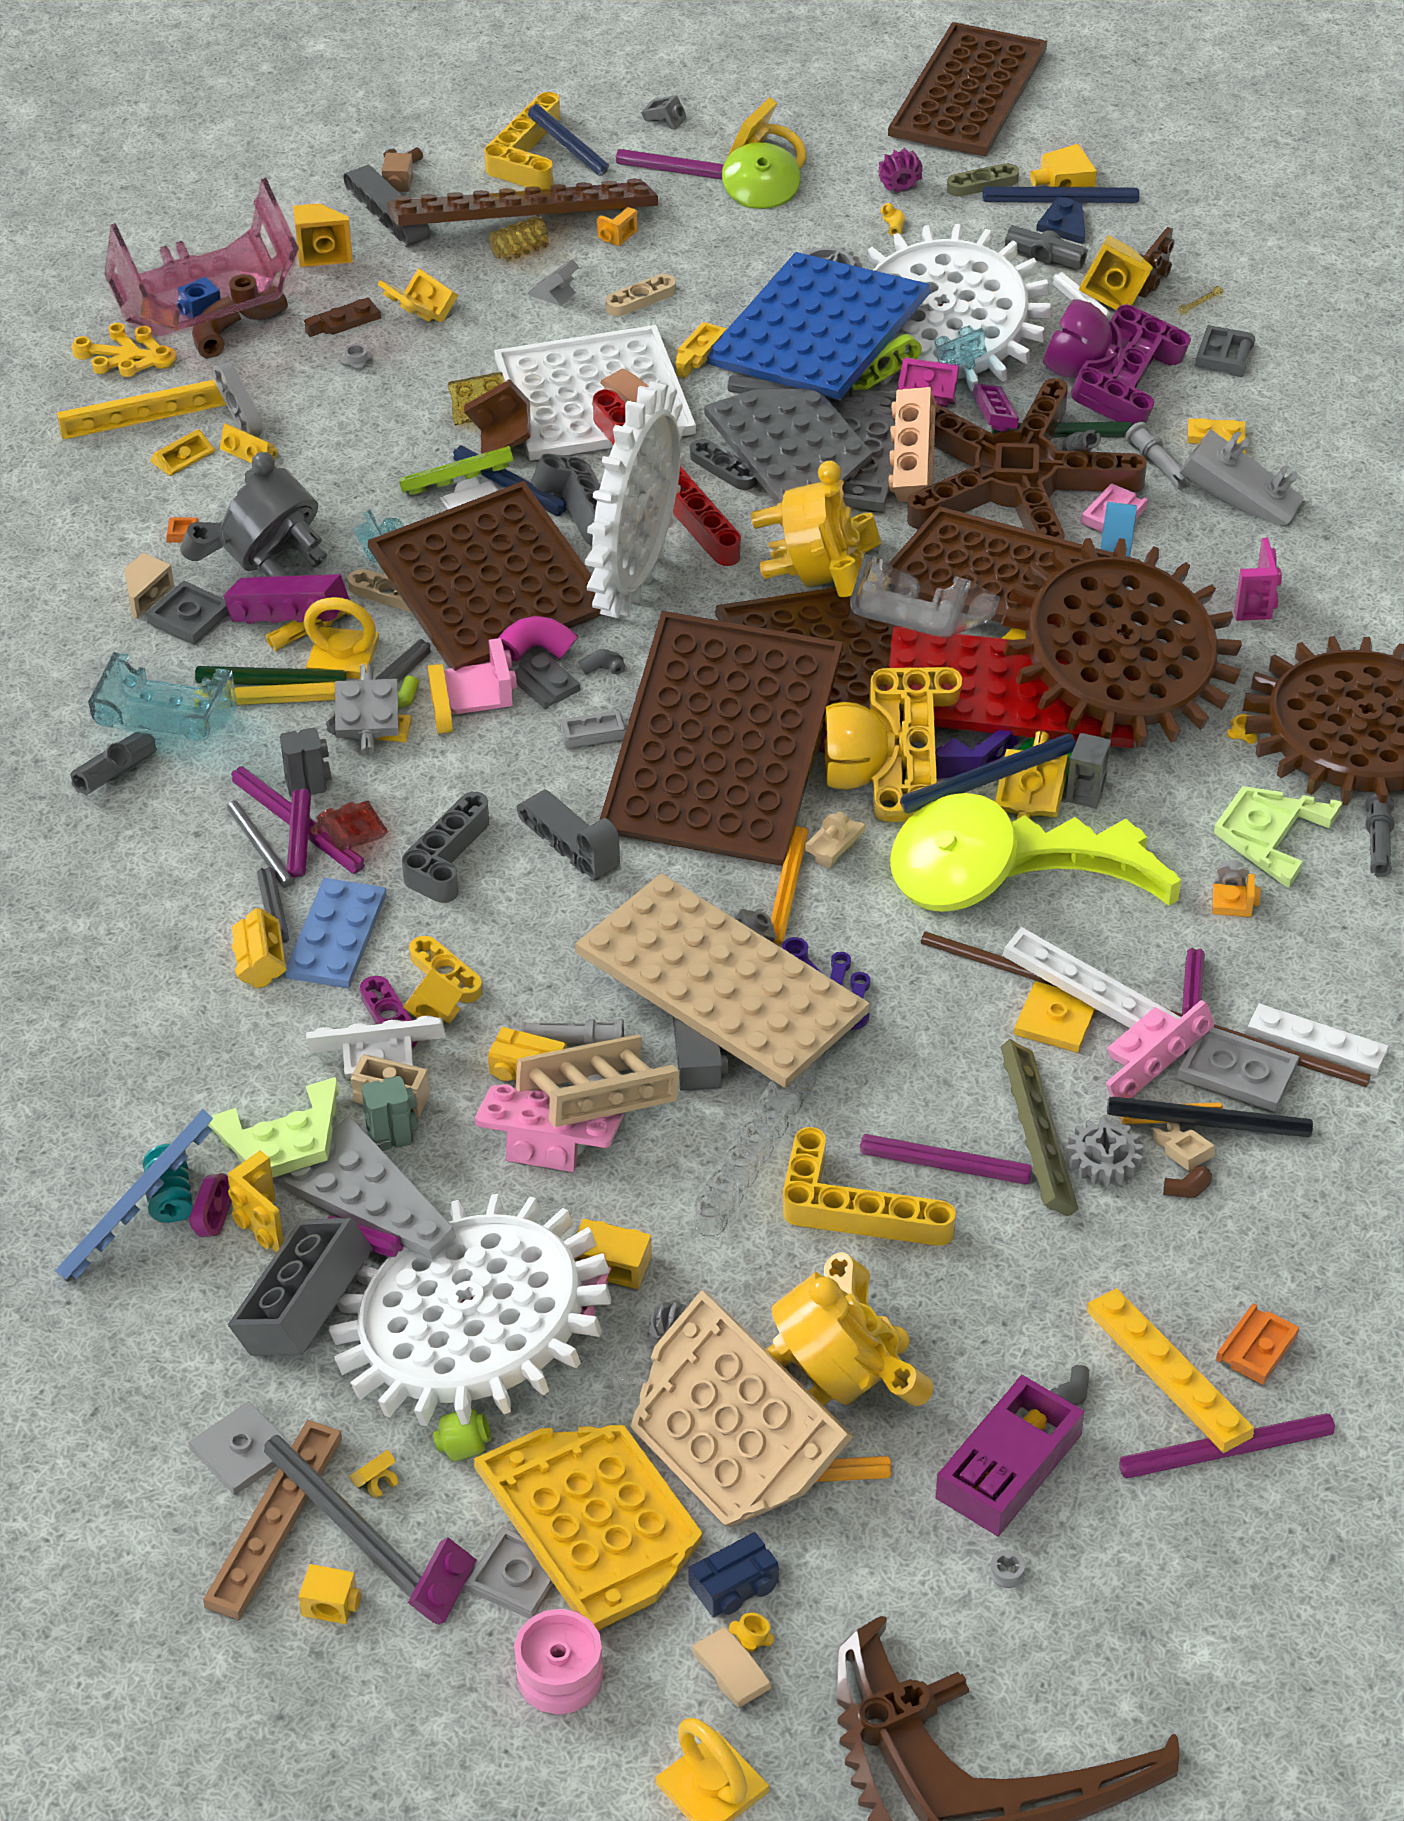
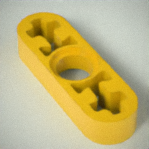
(440, 698)
(443, 957)

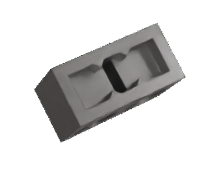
(1088, 770)

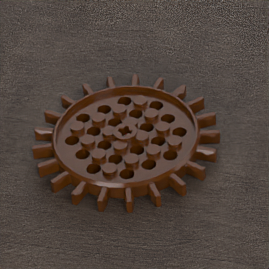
(1121, 641)
(1334, 717)

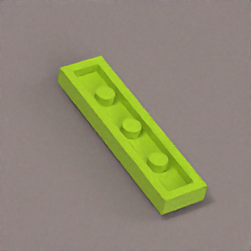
(444, 474)

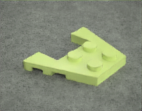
(1260, 820)
(290, 1141)

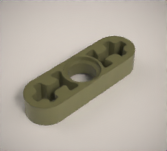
(996, 176)

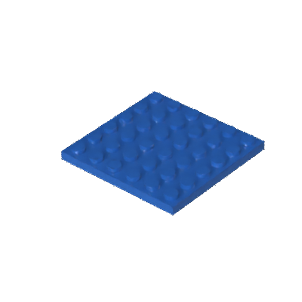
(818, 324)

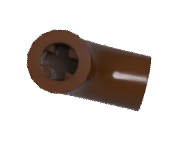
(244, 288)
(207, 334)

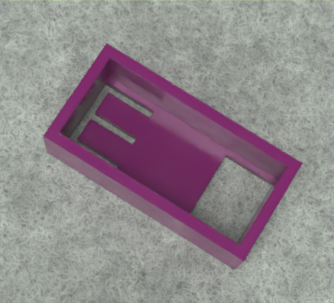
(1015, 1450)

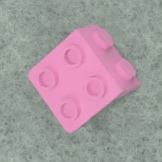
(482, 685)

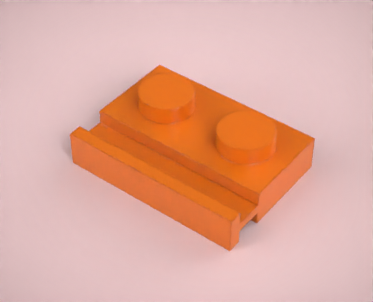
(1257, 1344)

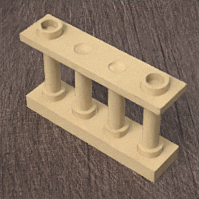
(602, 1097)

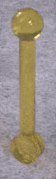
(1183, 309)

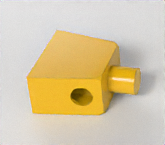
(1065, 169)

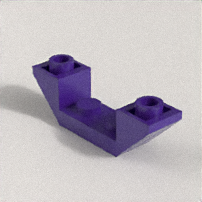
(958, 758)

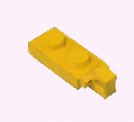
(696, 348)

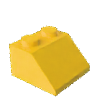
(322, 235)
(1115, 274)

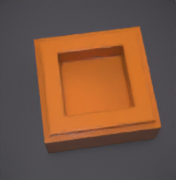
(177, 528)

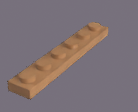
(269, 1526)

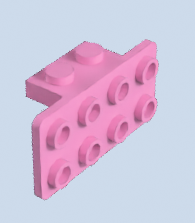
(531, 1135)

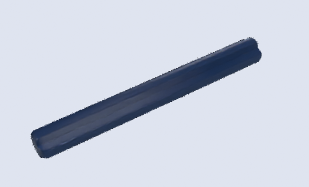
(507, 478)

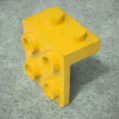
(423, 295)

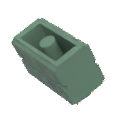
(389, 1113)

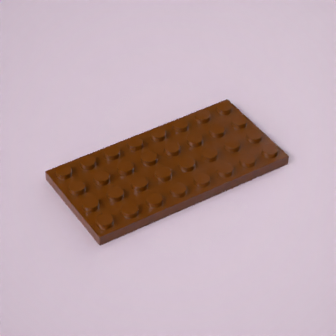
(968, 89)
(983, 553)

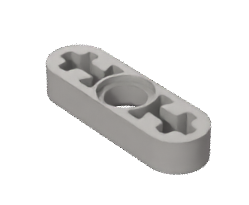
(237, 398)

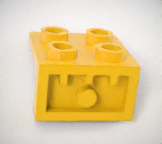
(253, 1200)

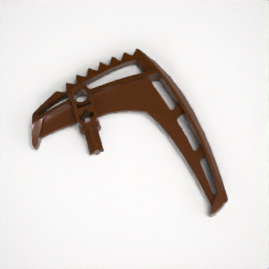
(931, 1780)

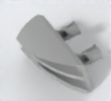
(1241, 481)

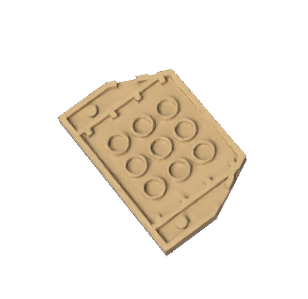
(732, 1417)

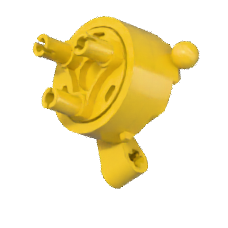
(820, 535)
(842, 1340)

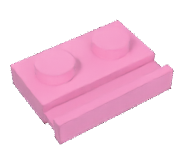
(1095, 513)

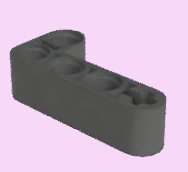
(575, 482)
(590, 848)
(429, 860)

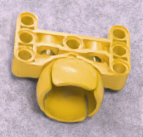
(873, 747)

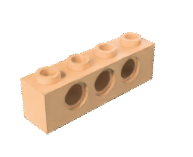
(920, 406)

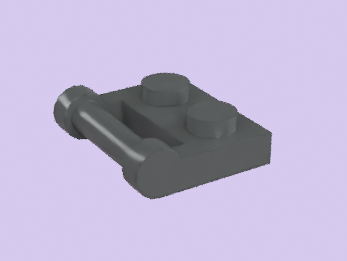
(1216, 346)

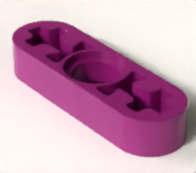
(388, 1002)

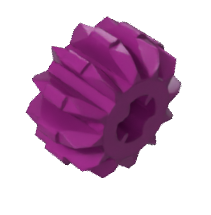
(900, 170)

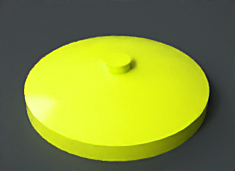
(954, 852)

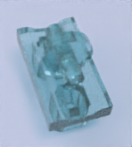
(963, 349)
(372, 529)

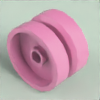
(558, 1661)

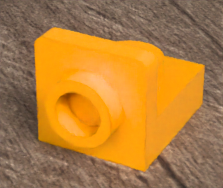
(618, 229)
(1236, 899)

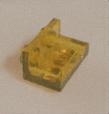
(468, 389)

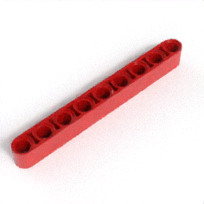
(691, 504)

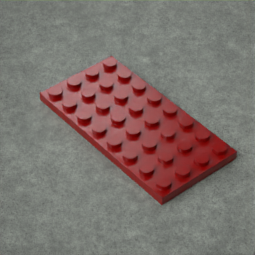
(989, 688)

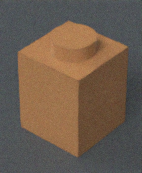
(398, 170)

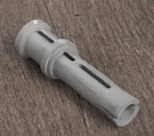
(1152, 448)
(569, 1033)

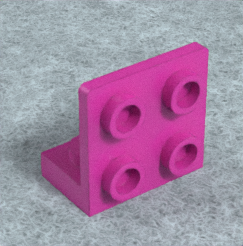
(1257, 587)

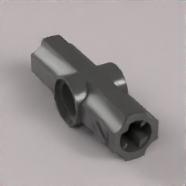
(1047, 247)
(102, 768)

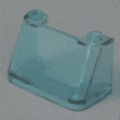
(133, 703)

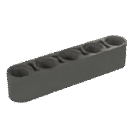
(374, 192)

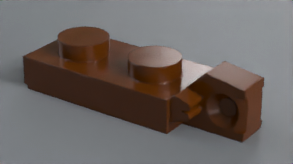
(342, 318)

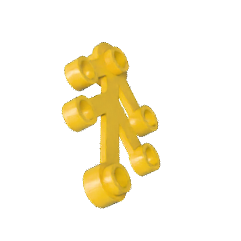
(156, 355)

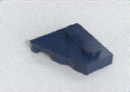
(1065, 219)

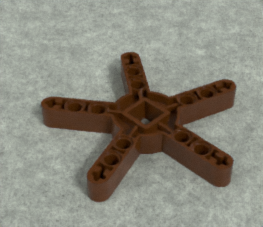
(1020, 466)

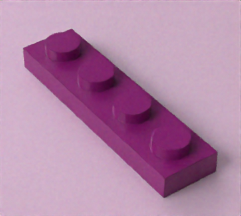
(995, 407)

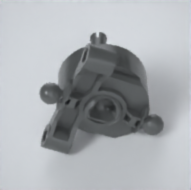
(261, 522)

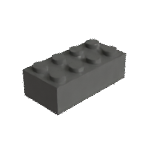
(300, 1287)

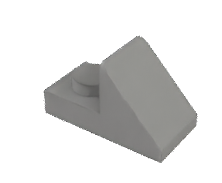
(555, 286)

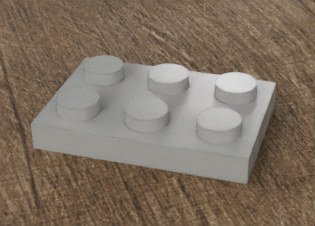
(1239, 1068)

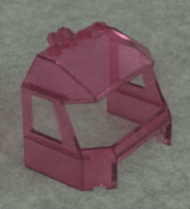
(153, 295)

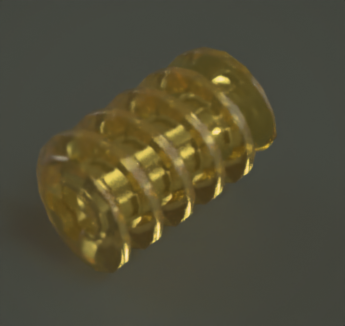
(519, 238)

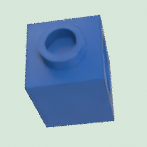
(197, 297)

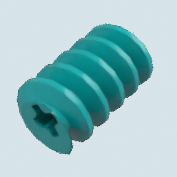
(173, 1198)

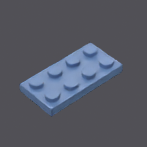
(335, 933)

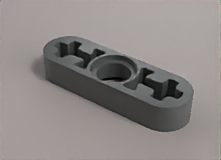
(709, 455)

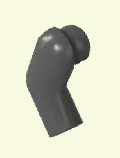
(1076, 1389)

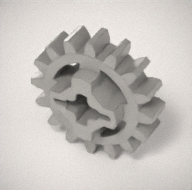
(1104, 1152)

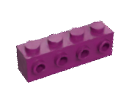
(282, 597)

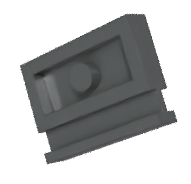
(545, 680)

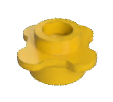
(1238, 731)
(752, 1631)

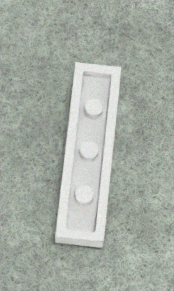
(1317, 1039)

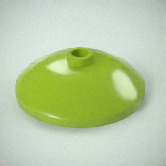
(761, 185)

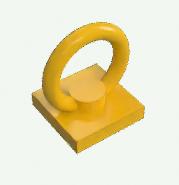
(757, 129)
(340, 647)
(711, 1777)

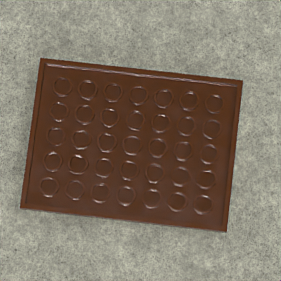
(722, 737)

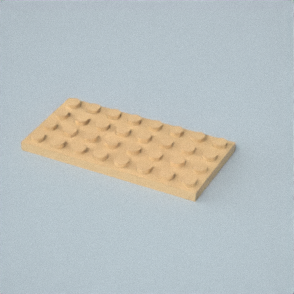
(722, 979)

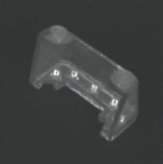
(892, 596)

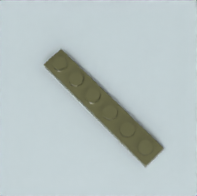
(1039, 1128)

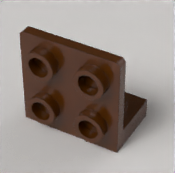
(1158, 257)
(501, 417)

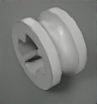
(1007, 1558)

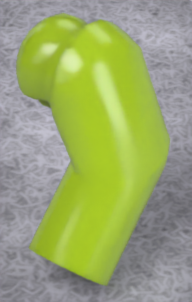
(407, 691)

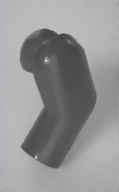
(604, 659)

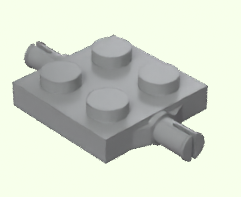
(366, 708)

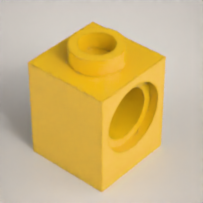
(434, 998)
(329, 1594)

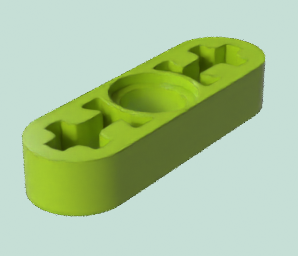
(894, 365)

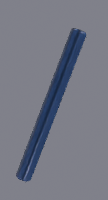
(1049, 194)
(989, 772)

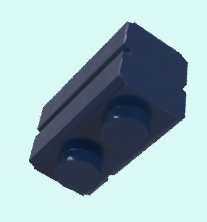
(734, 1575)

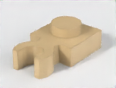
(1185, 1148)

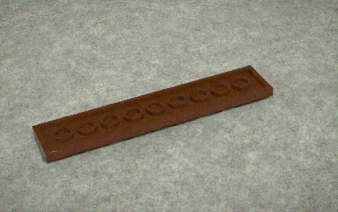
(521, 203)

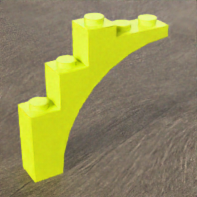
(1114, 852)

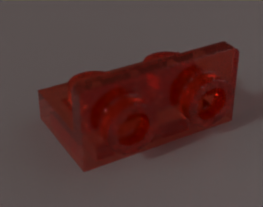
(350, 825)

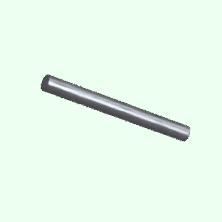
(260, 843)

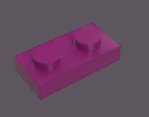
(442, 1581)

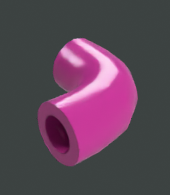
(537, 632)

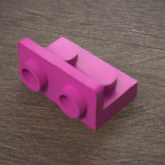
(938, 376)

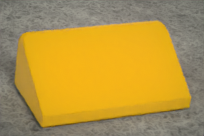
(182, 452)

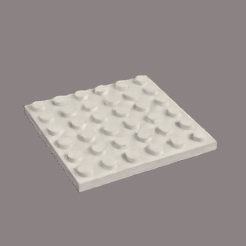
(566, 374)

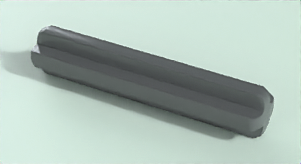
(271, 898)

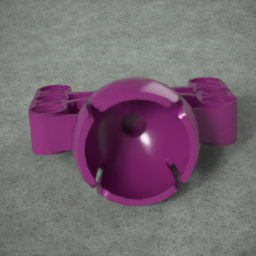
(1126, 345)

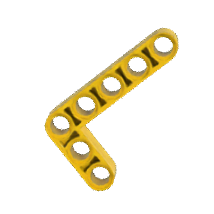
(509, 155)
(857, 1210)

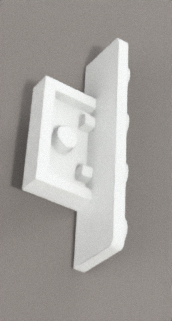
(387, 1040)

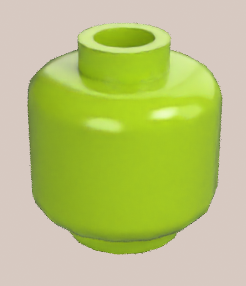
(462, 1440)

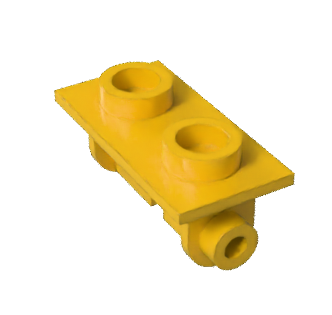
(244, 444)

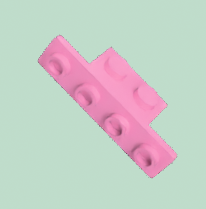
(1153, 1046)

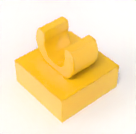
(373, 1472)

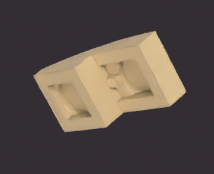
(732, 1666)

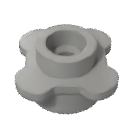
(356, 356)
(1232, 873)

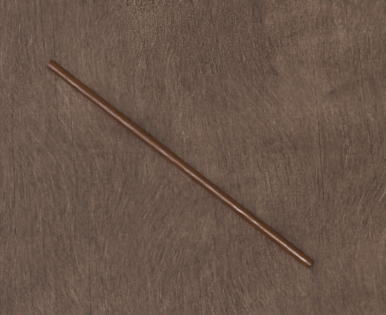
(1001, 962)

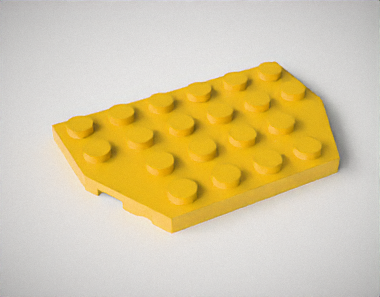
(593, 1516)

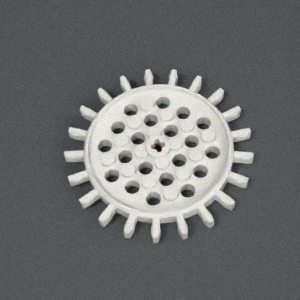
(948, 303)
(635, 499)
(486, 1283)

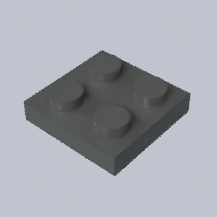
(188, 612)

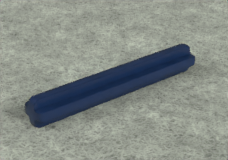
(568, 140)

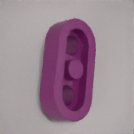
(211, 1206)

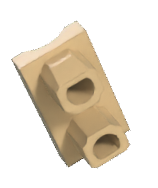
(834, 838)

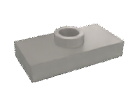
(592, 729)

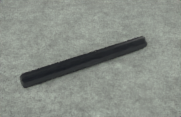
(1209, 1117)

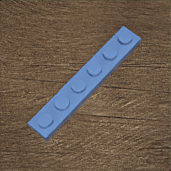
(146, 1185)

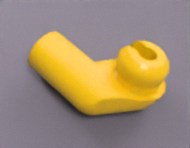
(893, 217)

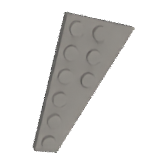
(372, 1191)

